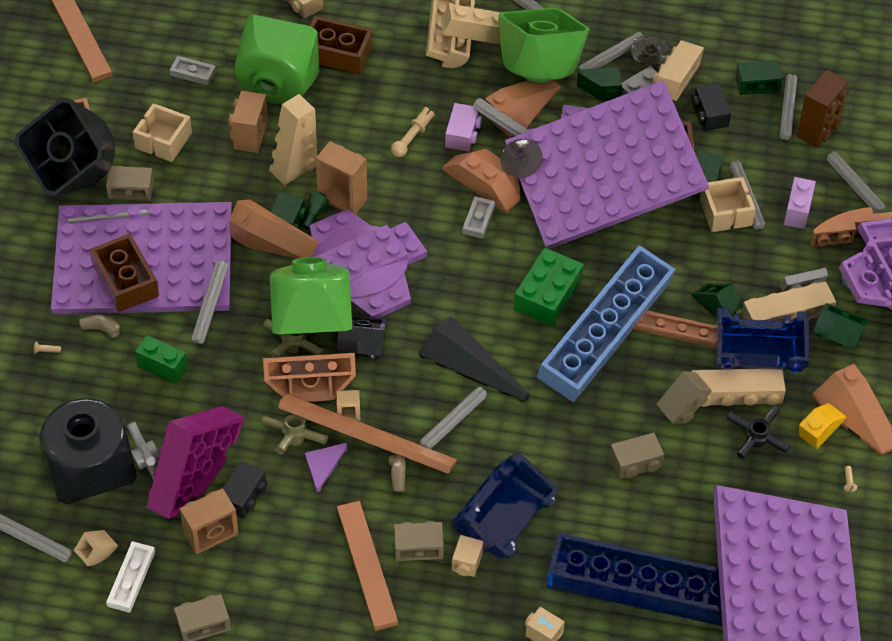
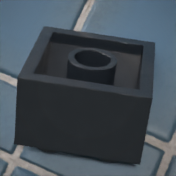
(364, 338)

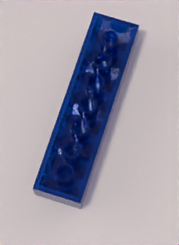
(636, 578)

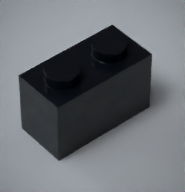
(711, 107)
(244, 487)

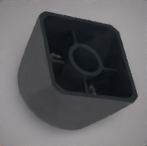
(67, 147)
(86, 450)

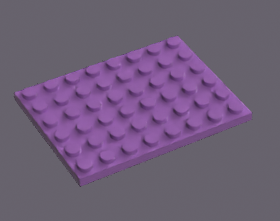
(610, 165)
(175, 239)
(783, 569)

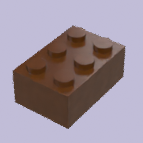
(342, 44)
(822, 109)
(124, 272)

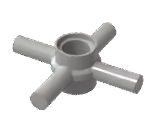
(145, 453)

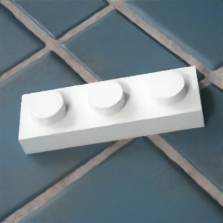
(130, 577)

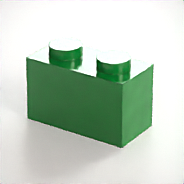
(161, 359)

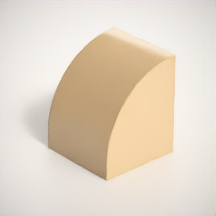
(349, 404)
(95, 547)

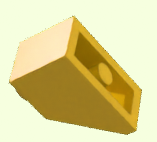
(820, 424)

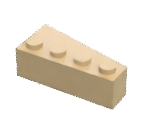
(295, 141)

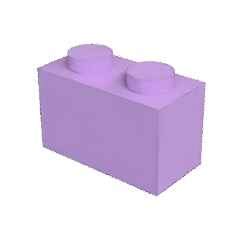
(462, 127)
(799, 203)

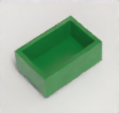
(548, 286)

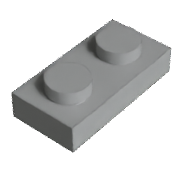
(192, 70)
(638, 81)
(478, 217)
(803, 279)

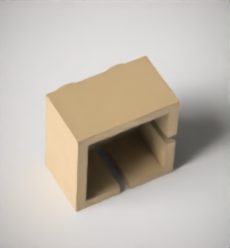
(165, 130)
(727, 204)

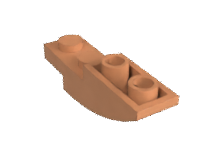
(844, 227)

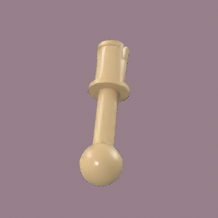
(400, 148)

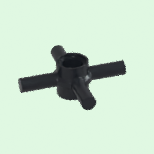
(758, 425)

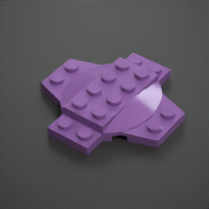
(374, 259)
(871, 271)

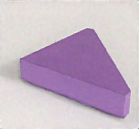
(323, 462)

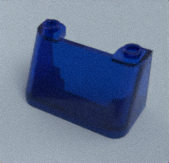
(761, 342)
(505, 505)

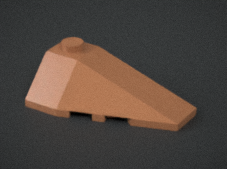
(523, 101)
(268, 233)
(854, 398)

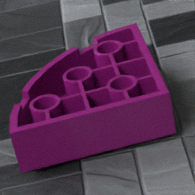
(192, 458)

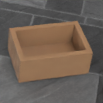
(342, 177)

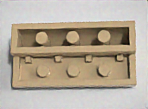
(449, 49)

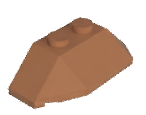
(485, 176)
(310, 376)

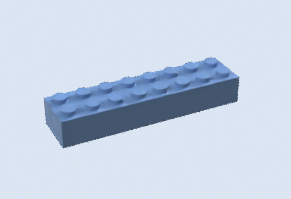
(605, 323)

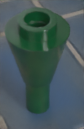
(316, 204)

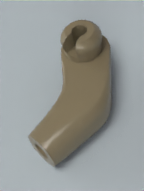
(102, 323)
(398, 472)

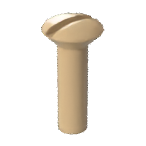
(46, 348)
(850, 486)

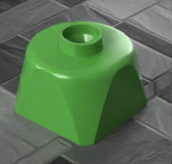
(541, 43)
(277, 58)
(310, 297)

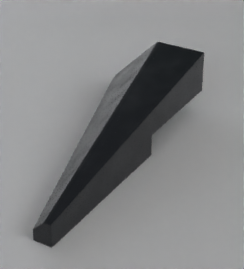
(458, 350)

